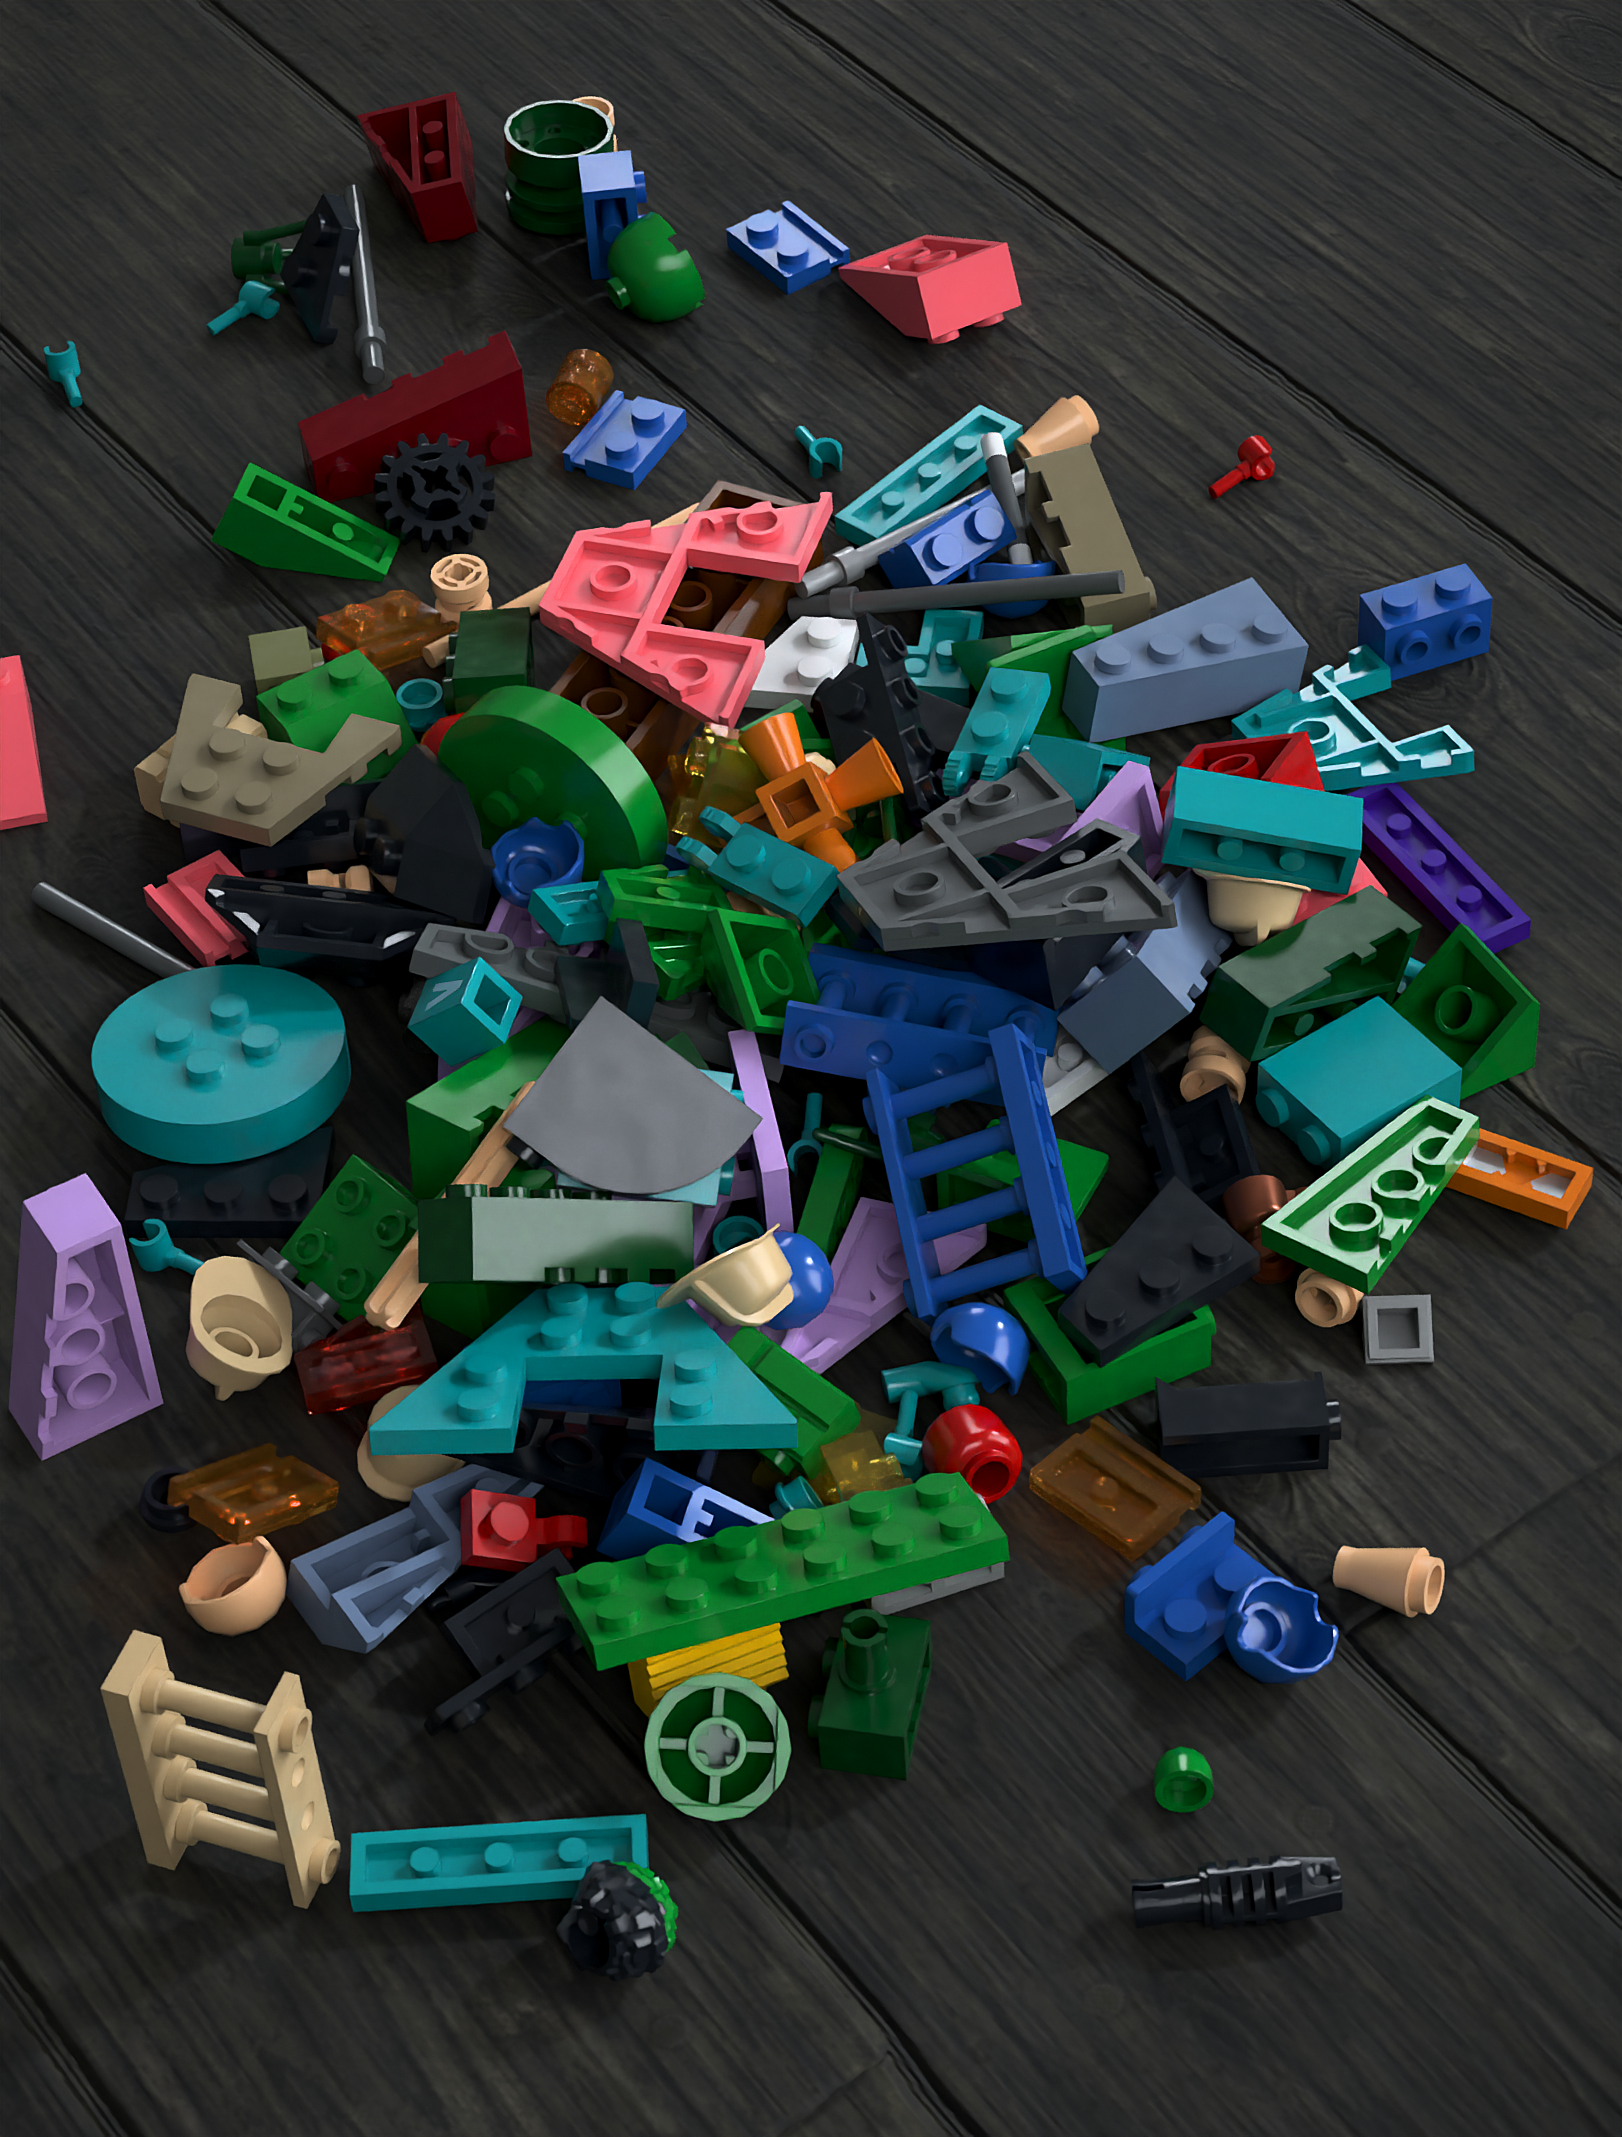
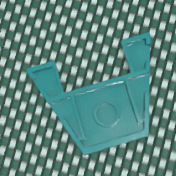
(1343, 740)

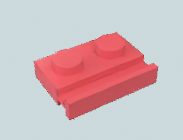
(188, 916)

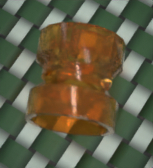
(579, 387)

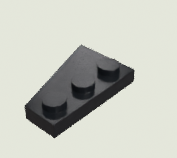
(237, 1198)
(1156, 1275)

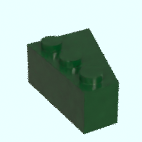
(488, 653)
(1310, 974)

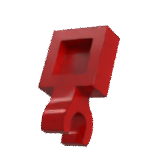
(506, 1535)

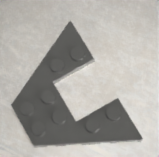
(940, 895)

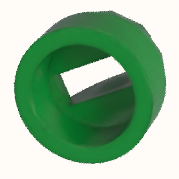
(1183, 1780)

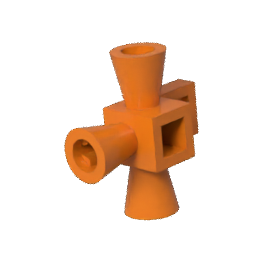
(805, 802)

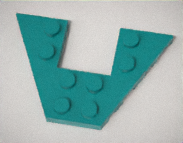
(590, 1334)

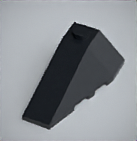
(589, 1449)

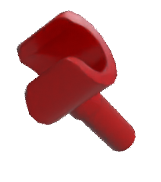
(1254, 461)

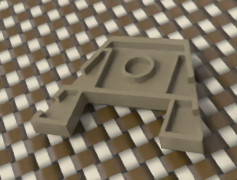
(253, 783)

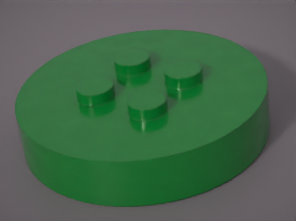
(555, 761)

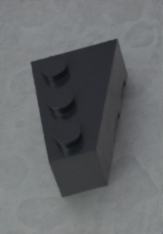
(1054, 967)

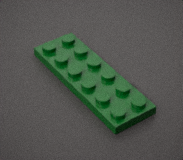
(780, 1569)

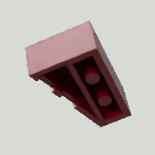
(426, 163)

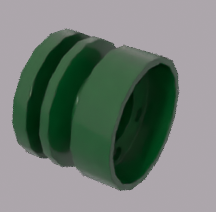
(543, 162)

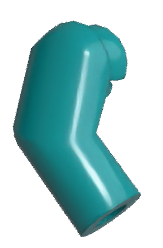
(932, 1378)

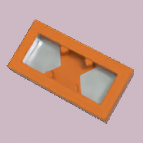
(1523, 1179)

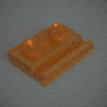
(384, 628)
(1115, 1488)
(253, 1493)

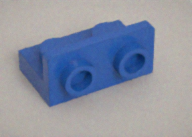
(1182, 1599)

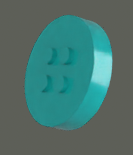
(221, 1064)

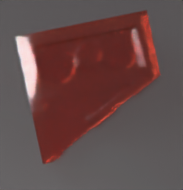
(365, 1363)

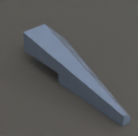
(378, 1575)

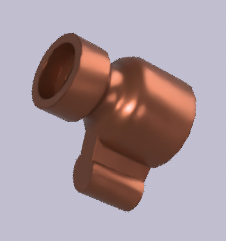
(1250, 1204)

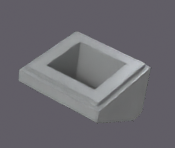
(1397, 1329)

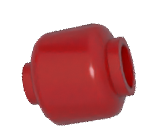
(976, 1445)

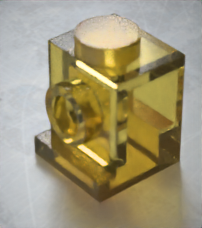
(858, 1465)

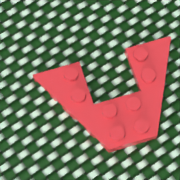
(623, 578)

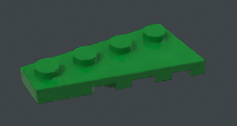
(1375, 1197)

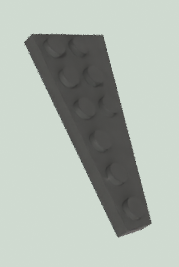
(534, 978)

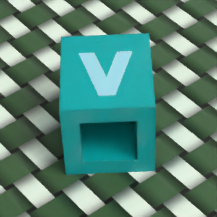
(465, 1011)

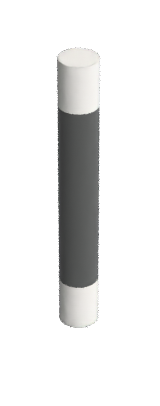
(1004, 491)

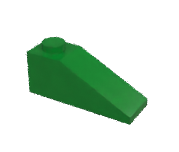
(300, 532)

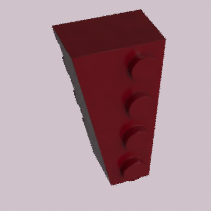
(467, 398)

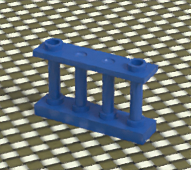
(905, 1020)
(1037, 1192)

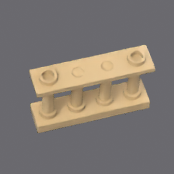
(170, 1791)

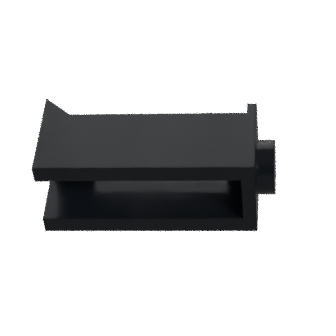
(1246, 1427)

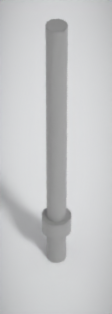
(850, 563)

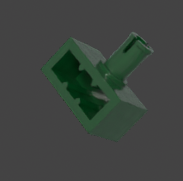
(872, 1694)

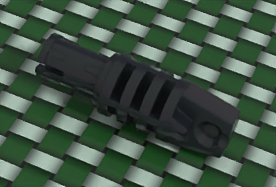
(1240, 1893)

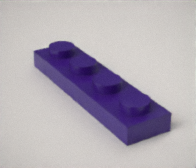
(1438, 868)

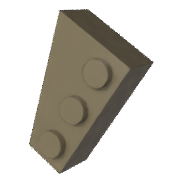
(1079, 528)

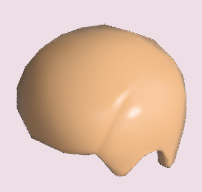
(236, 1587)

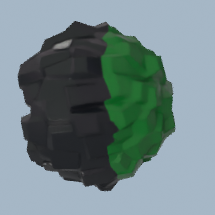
(619, 1921)

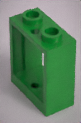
(1086, 1389)

